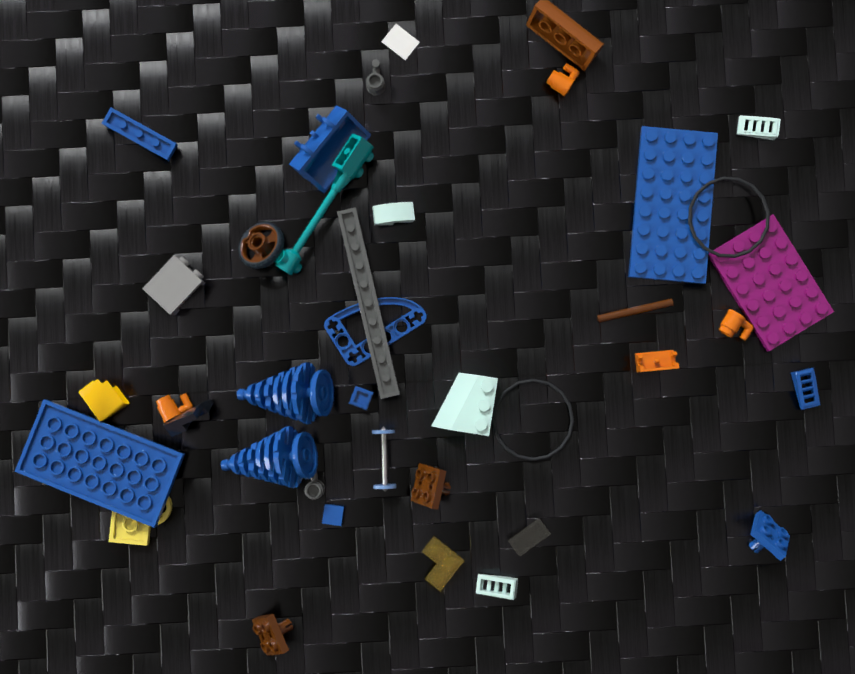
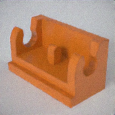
(656, 361)

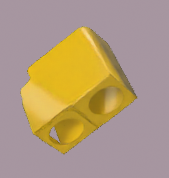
(103, 399)

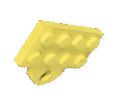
(131, 531)

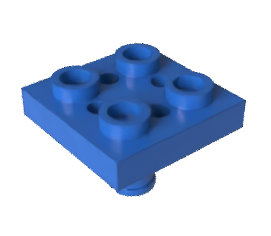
(769, 535)

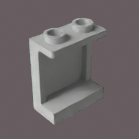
(174, 284)

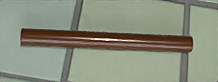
(634, 310)

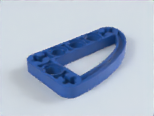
(391, 328)

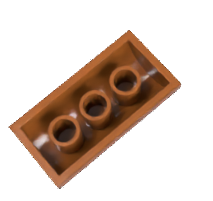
(564, 34)

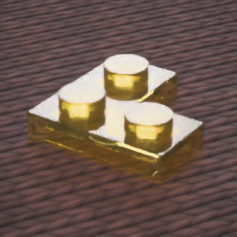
(446, 562)

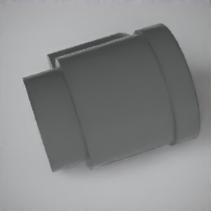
(375, 82)
(314, 488)

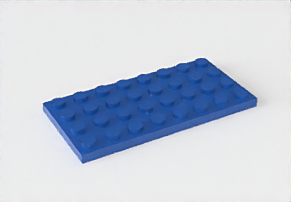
(669, 173)
(100, 463)

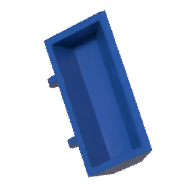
(320, 151)

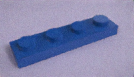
(139, 134)

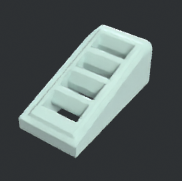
(767, 121)
(496, 593)

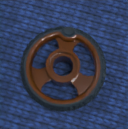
(262, 246)

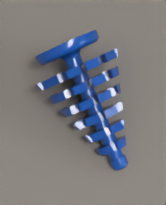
(293, 393)
(278, 459)

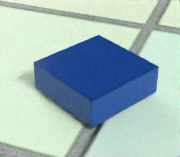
(361, 398)
(333, 514)

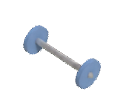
(384, 486)

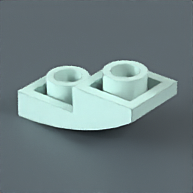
(393, 213)

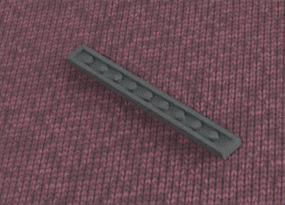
(368, 303)

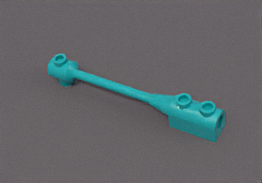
(349, 165)

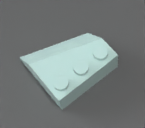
(468, 405)

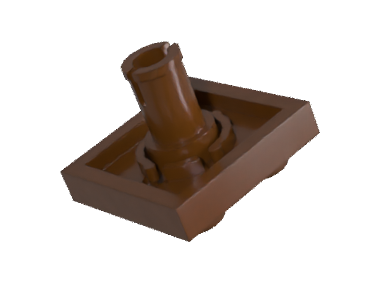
(429, 486)
(271, 634)

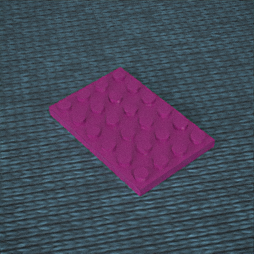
(771, 284)

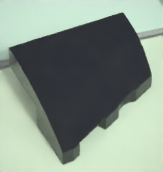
(182, 422)

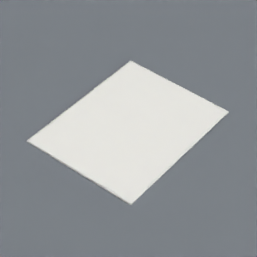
(400, 41)

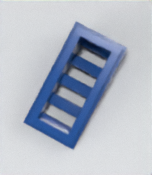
(809, 372)

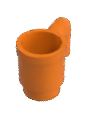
(561, 82)
(732, 323)
(169, 409)

